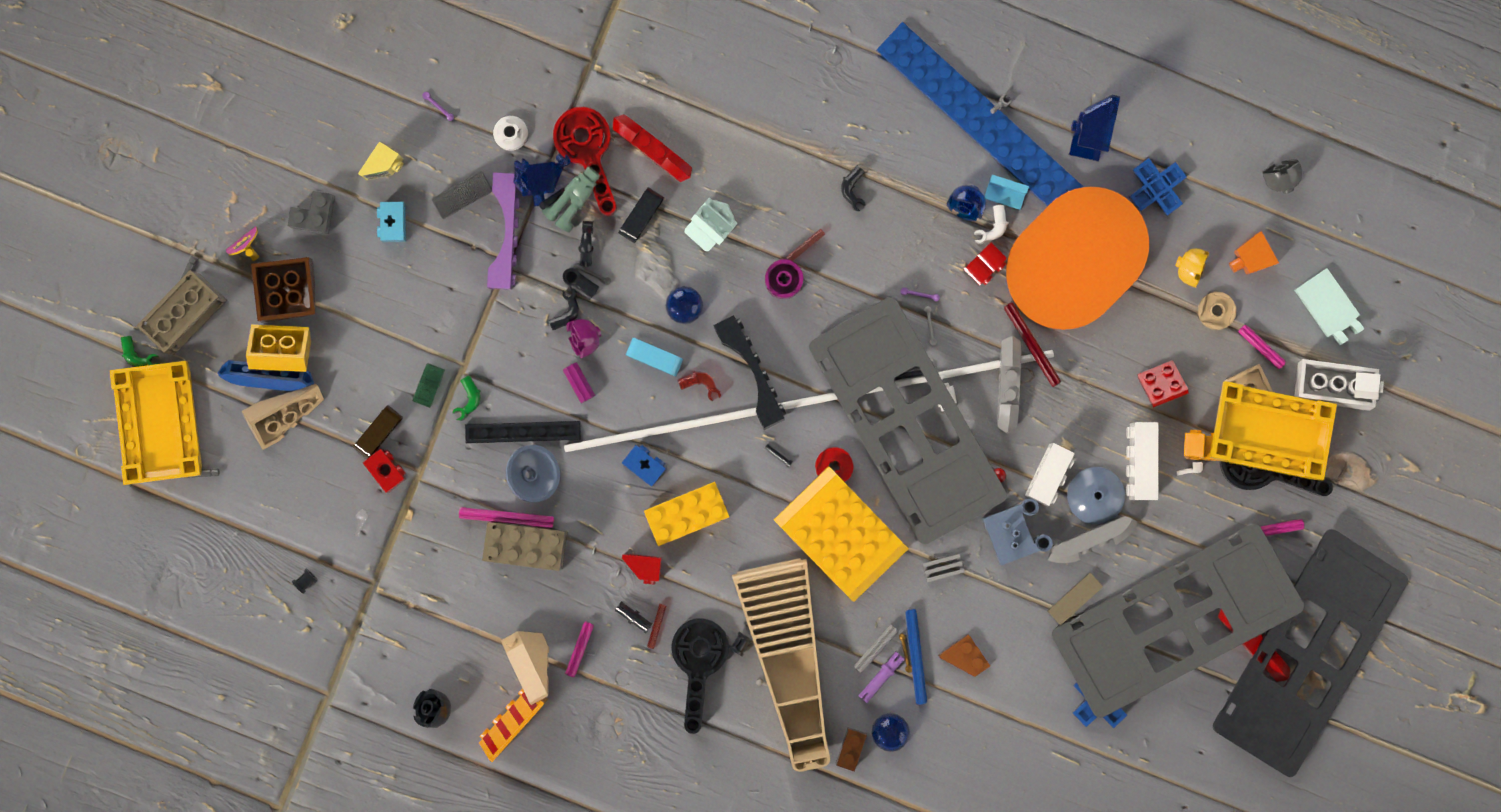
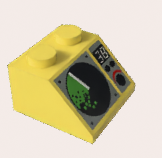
(381, 163)

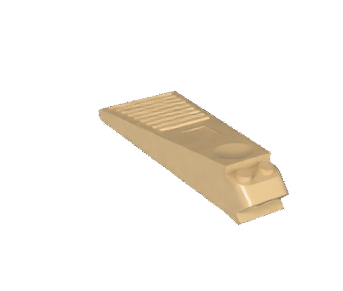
(782, 629)

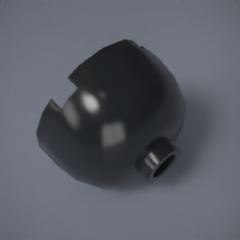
(431, 708)

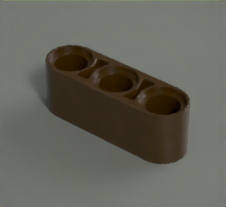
(377, 432)

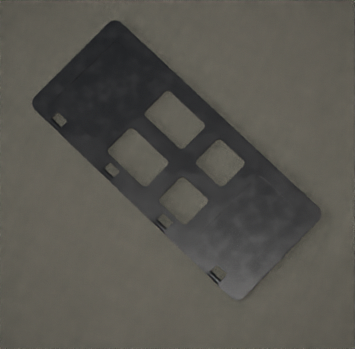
(1272, 718)

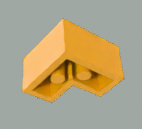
(1198, 446)

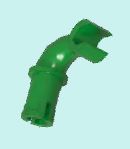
(131, 356)
(473, 396)

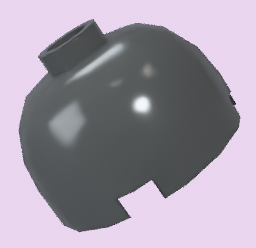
(1284, 176)

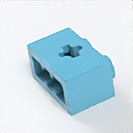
(397, 232)

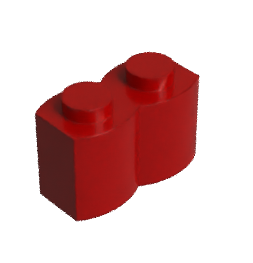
(985, 264)

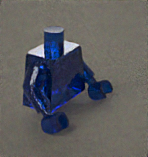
(539, 177)

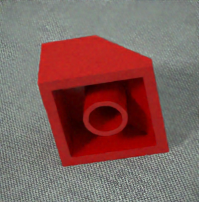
(644, 567)

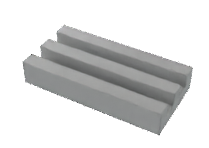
(958, 563)

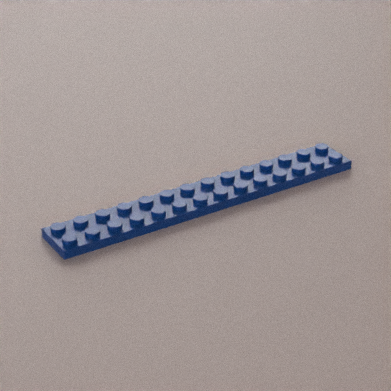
(972, 114)

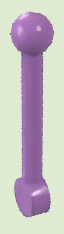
(426, 96)
(904, 291)

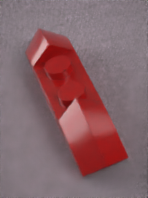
(652, 148)
(1276, 666)

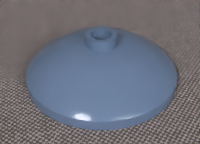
(542, 470)
(1082, 492)

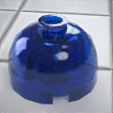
(968, 202)
(684, 305)
(890, 732)

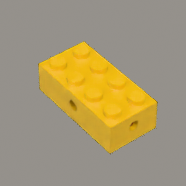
(686, 513)

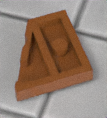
(966, 656)

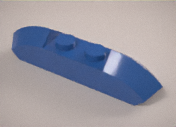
(239, 374)

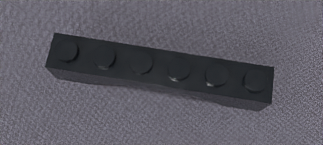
(731, 336)

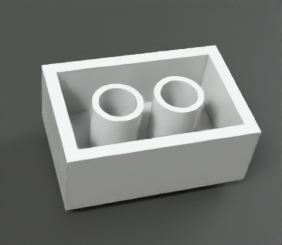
(1050, 474)

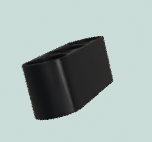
(641, 215)

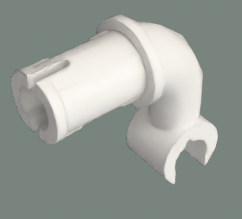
(999, 226)

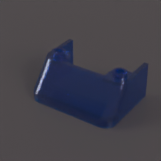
(1094, 129)

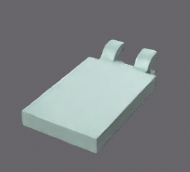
(1329, 306)

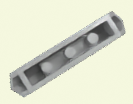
(1009, 384)
(1068, 550)

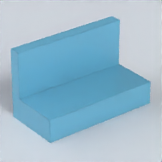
(1006, 192)

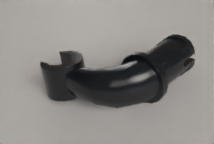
(848, 184)
(586, 244)
(568, 316)

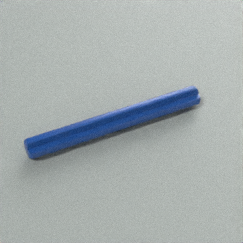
(916, 656)

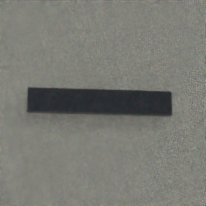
(523, 432)

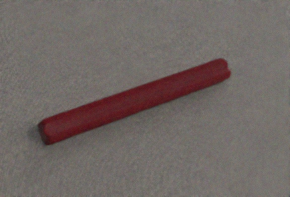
(1032, 344)

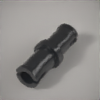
(633, 617)

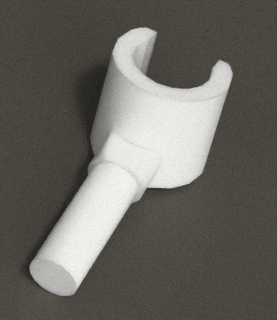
(1197, 467)

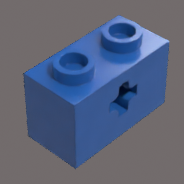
(633, 463)

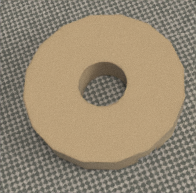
(1208, 318)

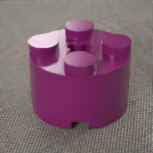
(791, 271)

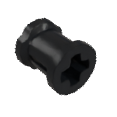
(304, 581)
(740, 644)

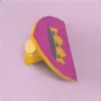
(243, 244)

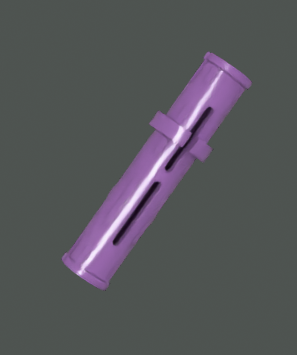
(881, 677)

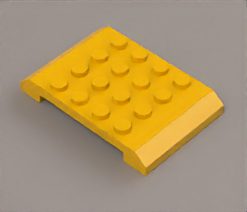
(156, 422)
(1273, 431)
(841, 534)

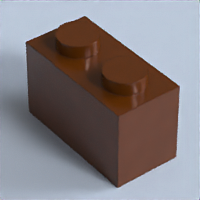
(851, 749)

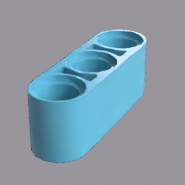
(654, 357)

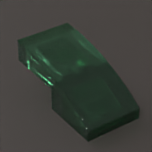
(428, 385)

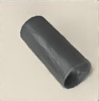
(455, 199)

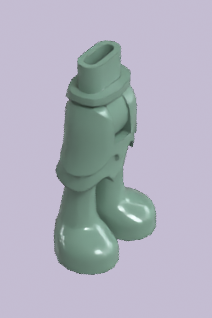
(578, 192)

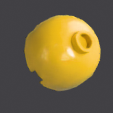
(1192, 266)

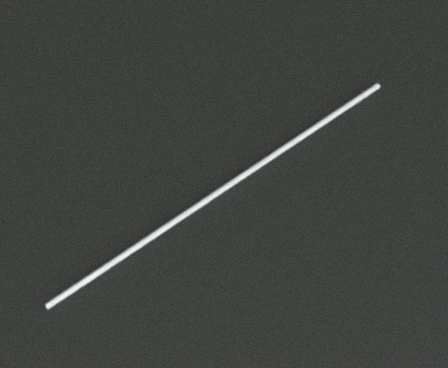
(787, 405)

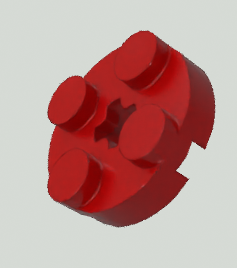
(839, 455)

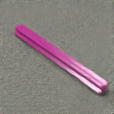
(506, 517)

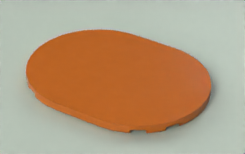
(1077, 258)

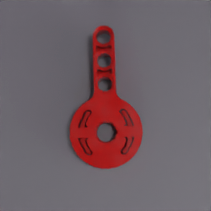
(587, 152)

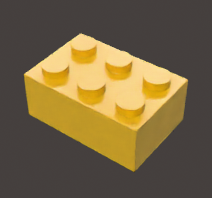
(278, 348)

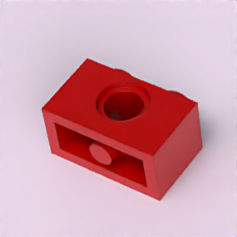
(376, 462)

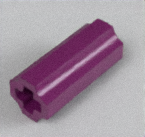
(578, 382)

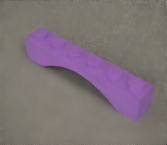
(501, 270)

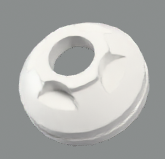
(514, 142)

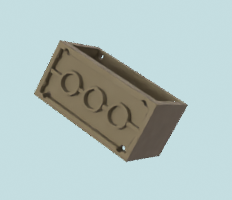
(181, 312)
(524, 546)

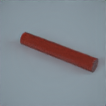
(805, 245)
(656, 626)

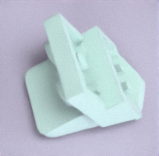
(711, 224)

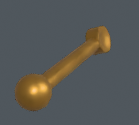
(908, 668)

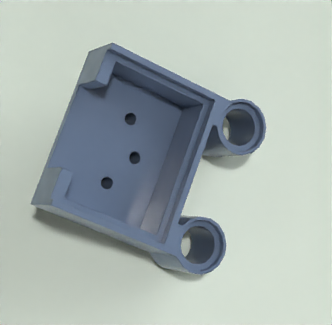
(1004, 537)

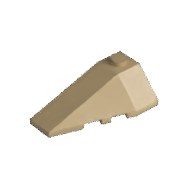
(276, 415)
(529, 660)

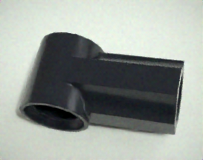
(581, 284)

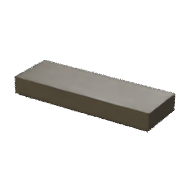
(1075, 598)

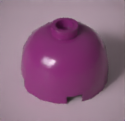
(583, 337)

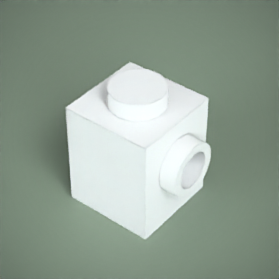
(1368, 386)

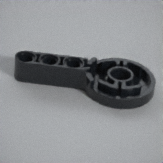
(1247, 475)
(698, 666)

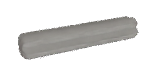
(876, 648)

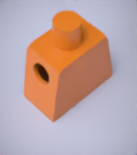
(1254, 255)

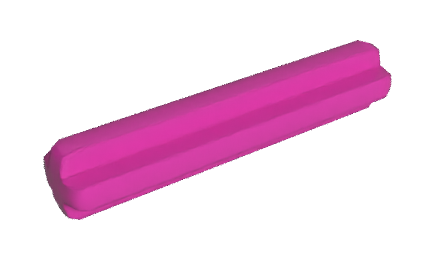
(1262, 346)
(1283, 527)
(579, 649)

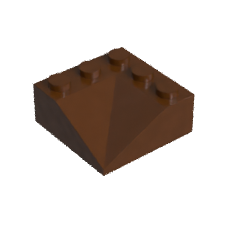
(284, 289)

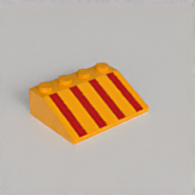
(508, 725)

